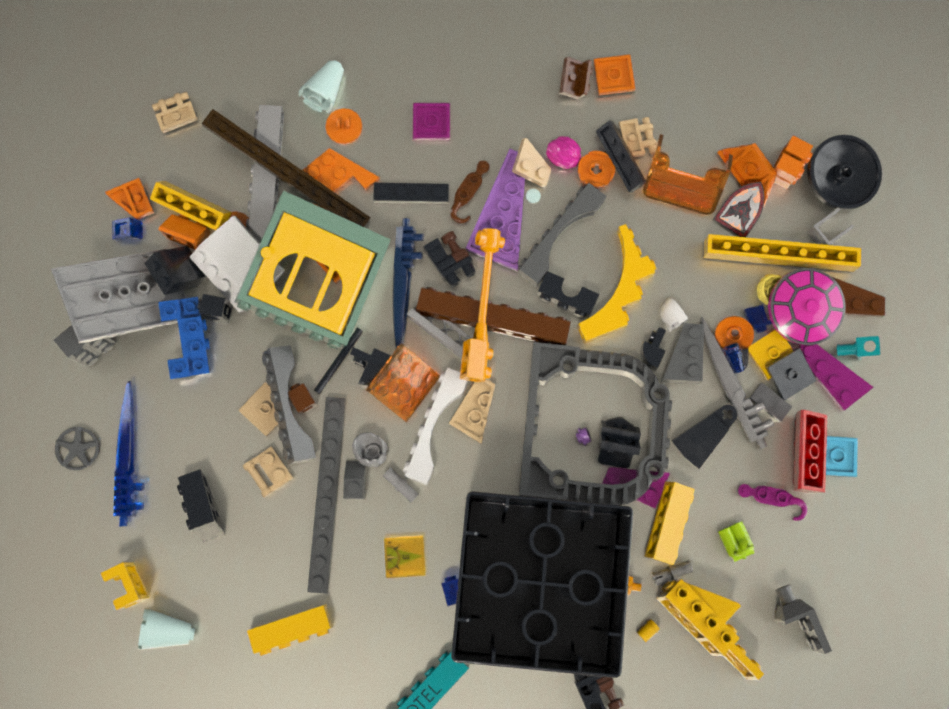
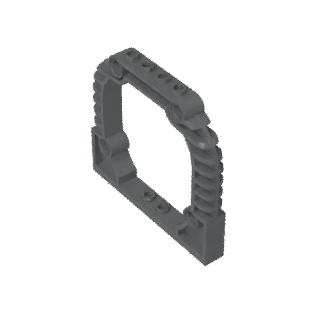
(548, 363)

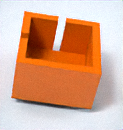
(792, 161)

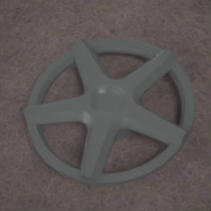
(76, 448)

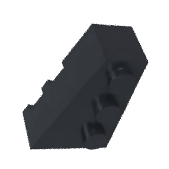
(199, 506)

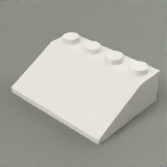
(227, 256)

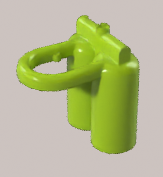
(737, 541)

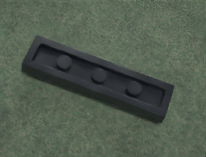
(620, 156)
(411, 193)

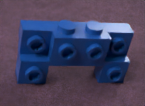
(191, 336)

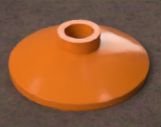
(725, 336)

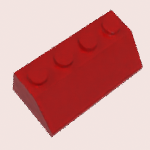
(810, 452)

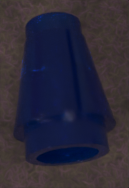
(735, 357)

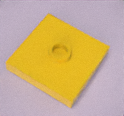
(768, 350)

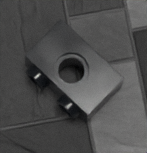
(215, 308)

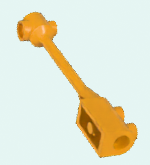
(477, 350)

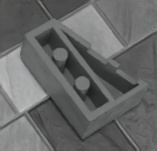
(687, 356)

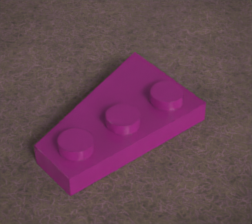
(623, 475)

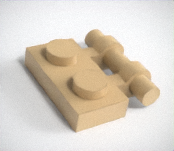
(177, 116)
(631, 134)

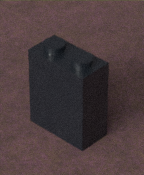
(174, 270)

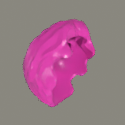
(564, 152)

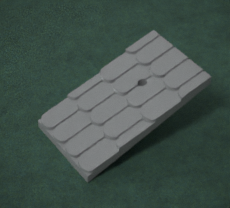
(107, 296)

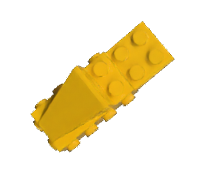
(705, 619)

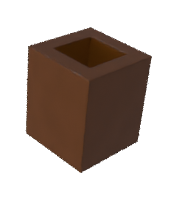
(301, 398)

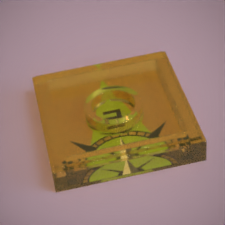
(404, 557)

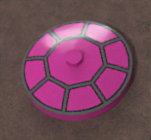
(806, 306)

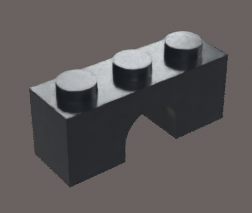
(552, 291)

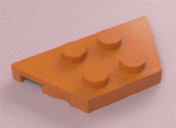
(750, 166)

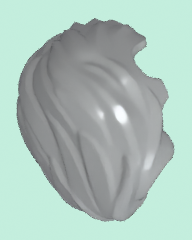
(369, 449)

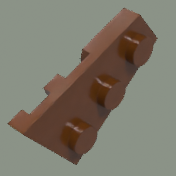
(861, 301)

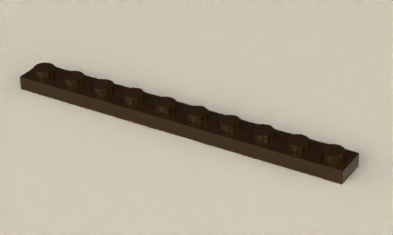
(282, 168)

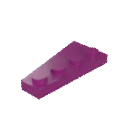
(836, 379)

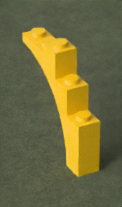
(634, 270)

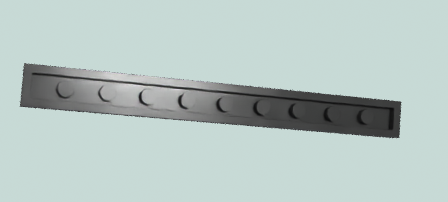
(326, 495)

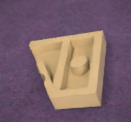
(531, 165)

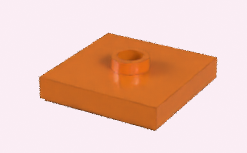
(614, 75)

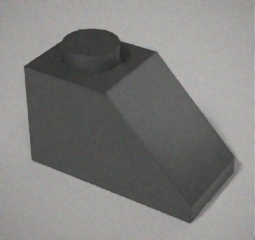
(354, 481)

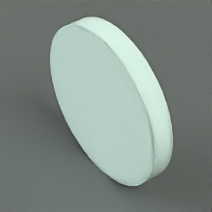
(533, 195)

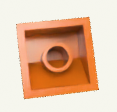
(183, 231)

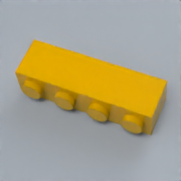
(189, 205)
(669, 522)
(288, 629)

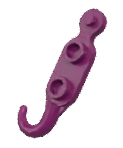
(773, 497)

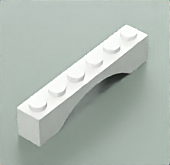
(421, 464)

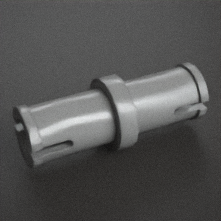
(400, 485)
(672, 573)

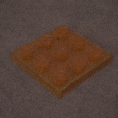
(403, 382)

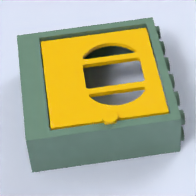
(316, 243)

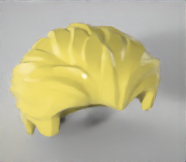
(765, 287)

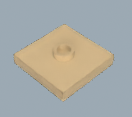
(261, 410)

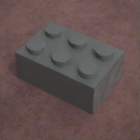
(82, 353)

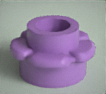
(583, 436)

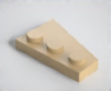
(473, 410)

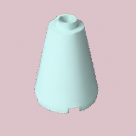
(322, 87)
(163, 631)

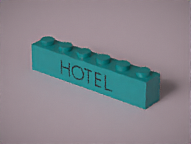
(435, 685)

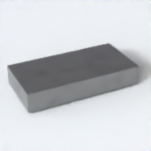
(774, 404)

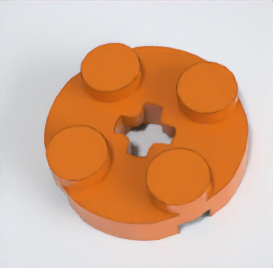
(593, 159)

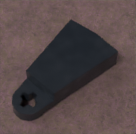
(703, 437)

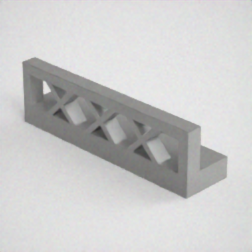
(438, 334)

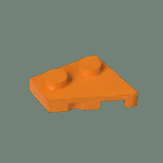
(132, 198)

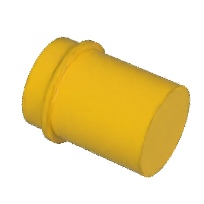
(648, 630)

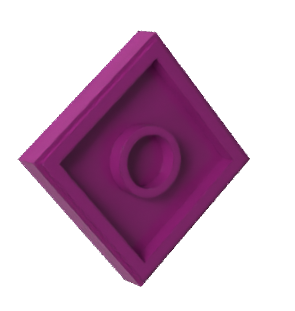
(431, 121)

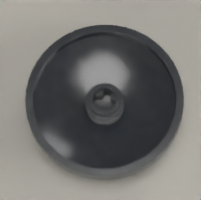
(844, 172)

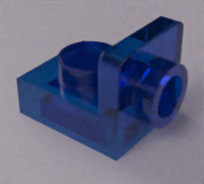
(127, 228)
(757, 318)
(450, 590)

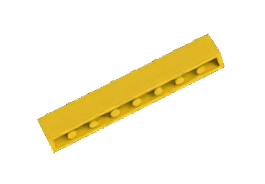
(782, 253)

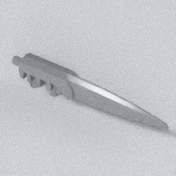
(745, 409)

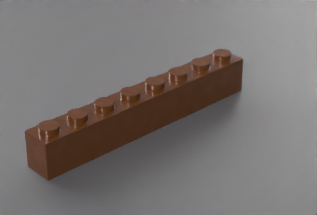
(499, 318)

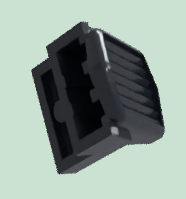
(371, 363)
(618, 442)

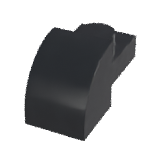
(651, 353)

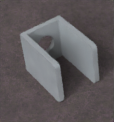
(816, 231)

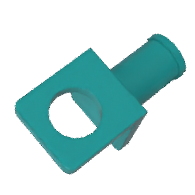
(858, 347)

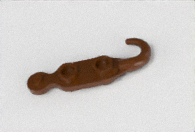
(467, 190)

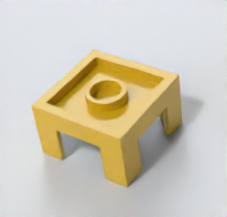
(131, 581)

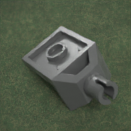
(796, 609)

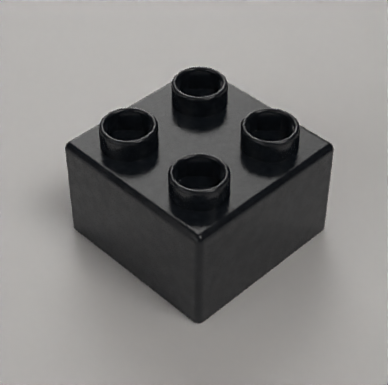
(543, 584)

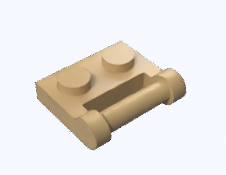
(273, 468)

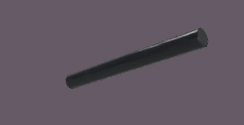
(337, 362)

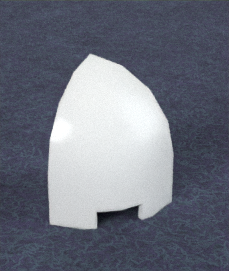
(672, 314)

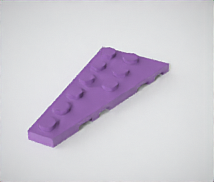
(503, 213)

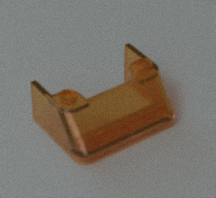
(682, 188)

